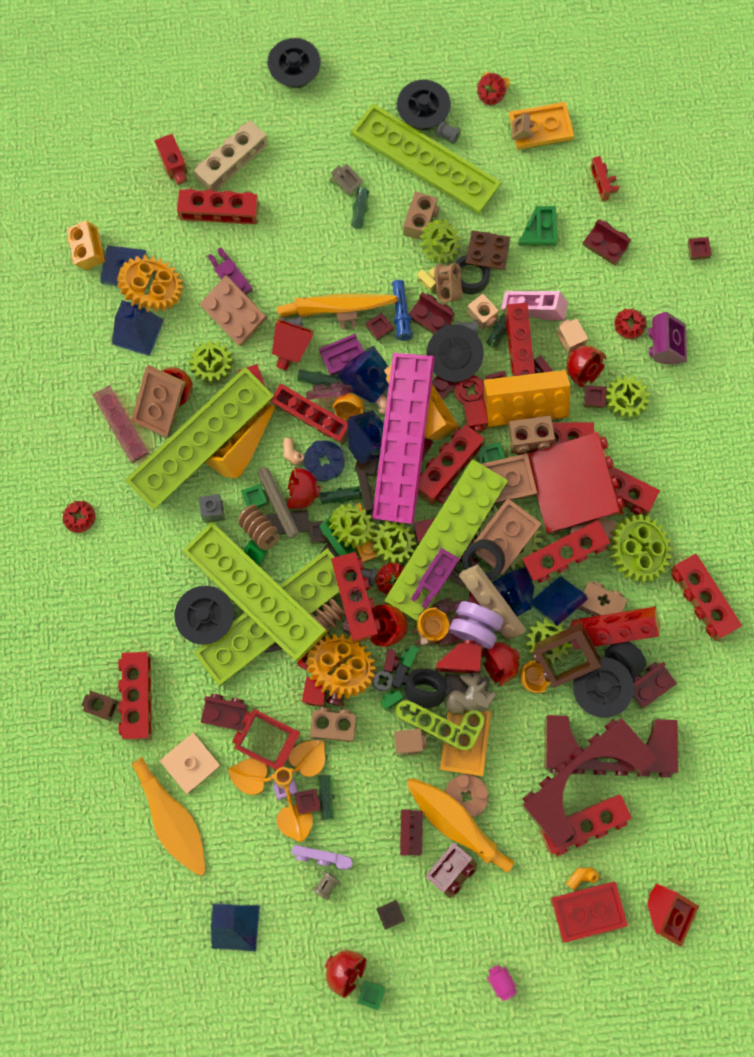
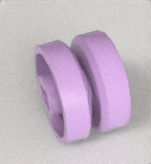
(476, 624)

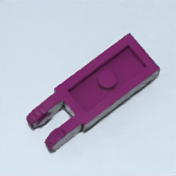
(230, 269)
(436, 576)

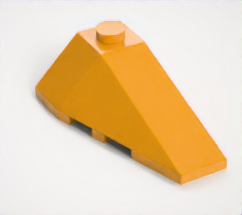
(238, 451)

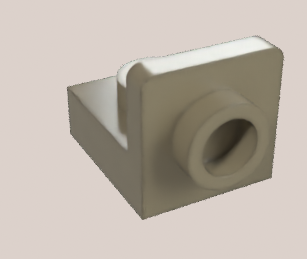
(346, 178)

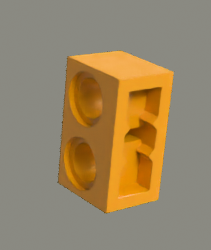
(85, 245)

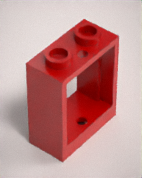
(286, 748)

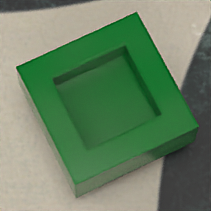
(254, 496)
(255, 552)
(408, 656)
(391, 699)
(371, 995)

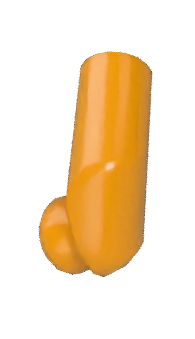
(582, 874)

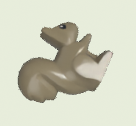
(474, 699)

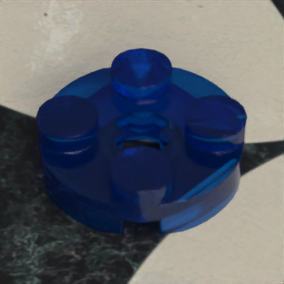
(324, 449)

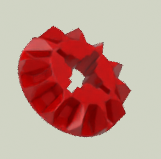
(498, 84)
(622, 327)
(461, 392)
(82, 524)
(384, 575)

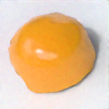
(348, 406)
(433, 624)
(532, 677)

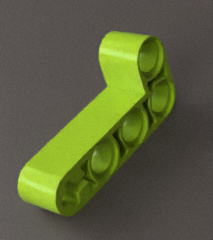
(436, 721)

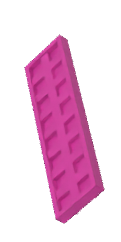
(403, 437)

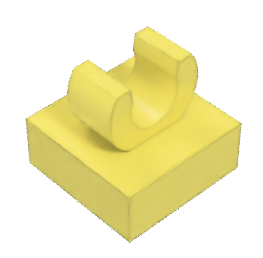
(428, 280)

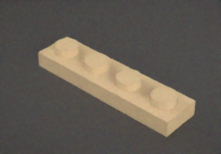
(491, 599)

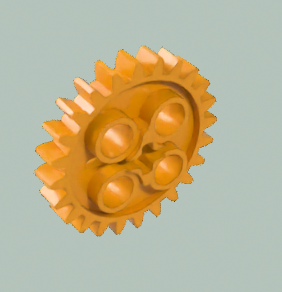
(135, 278)
(329, 651)

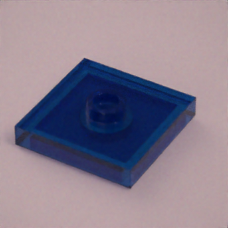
(114, 260)
(559, 600)

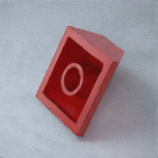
(462, 659)
(670, 913)

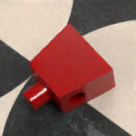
(172, 158)
(289, 342)

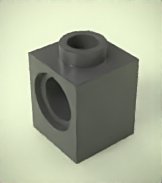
(211, 508)

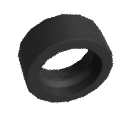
(477, 287)
(493, 548)
(629, 656)
(426, 677)

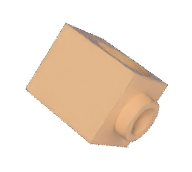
(483, 304)
(571, 335)

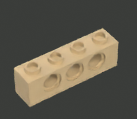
(228, 167)

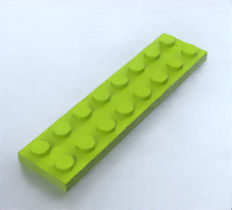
(426, 158)
(199, 438)
(450, 530)
(254, 591)
(247, 640)

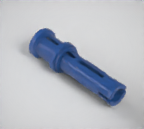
(402, 317)

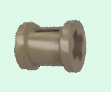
(326, 885)

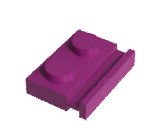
(340, 353)

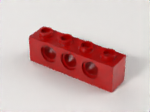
(225, 213)
(519, 339)
(310, 414)
(561, 433)
(463, 437)
(646, 493)
(593, 532)
(351, 564)
(705, 585)
(620, 626)
(143, 727)
(619, 816)

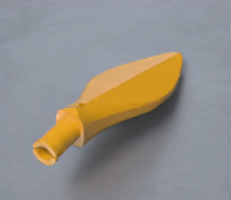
(334, 304)
(171, 821)
(456, 822)

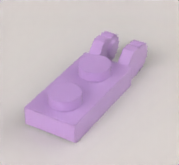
(324, 857)

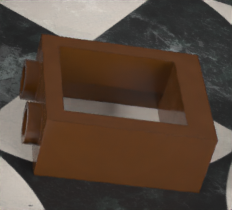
(575, 632)

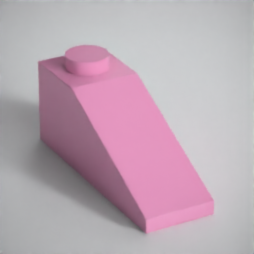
(541, 304)

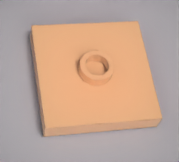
(190, 763)

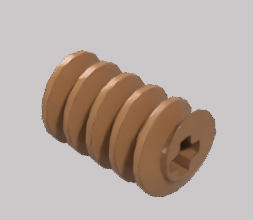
(258, 527)
(329, 615)

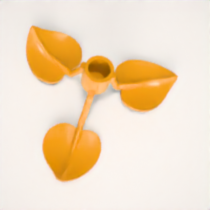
(250, 779)

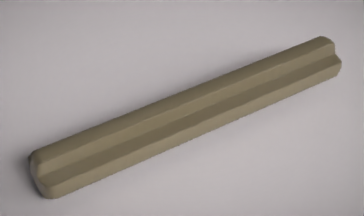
(278, 503)

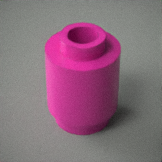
(502, 982)

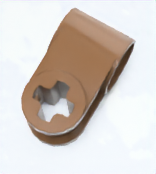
(448, 282)

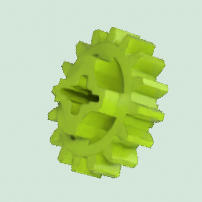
(440, 251)
(202, 358)
(633, 390)
(344, 518)
(383, 542)
(543, 632)

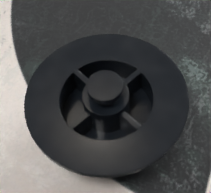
(294, 62)
(423, 104)
(456, 352)
(204, 615)
(604, 690)

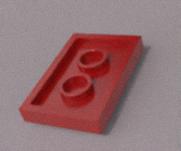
(588, 911)

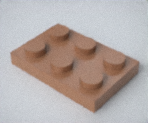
(233, 310)
(158, 401)
(519, 477)
(510, 530)

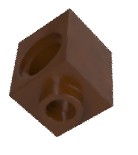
(107, 710)

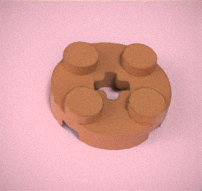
(478, 793)

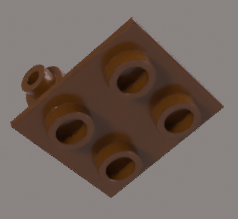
(488, 250)

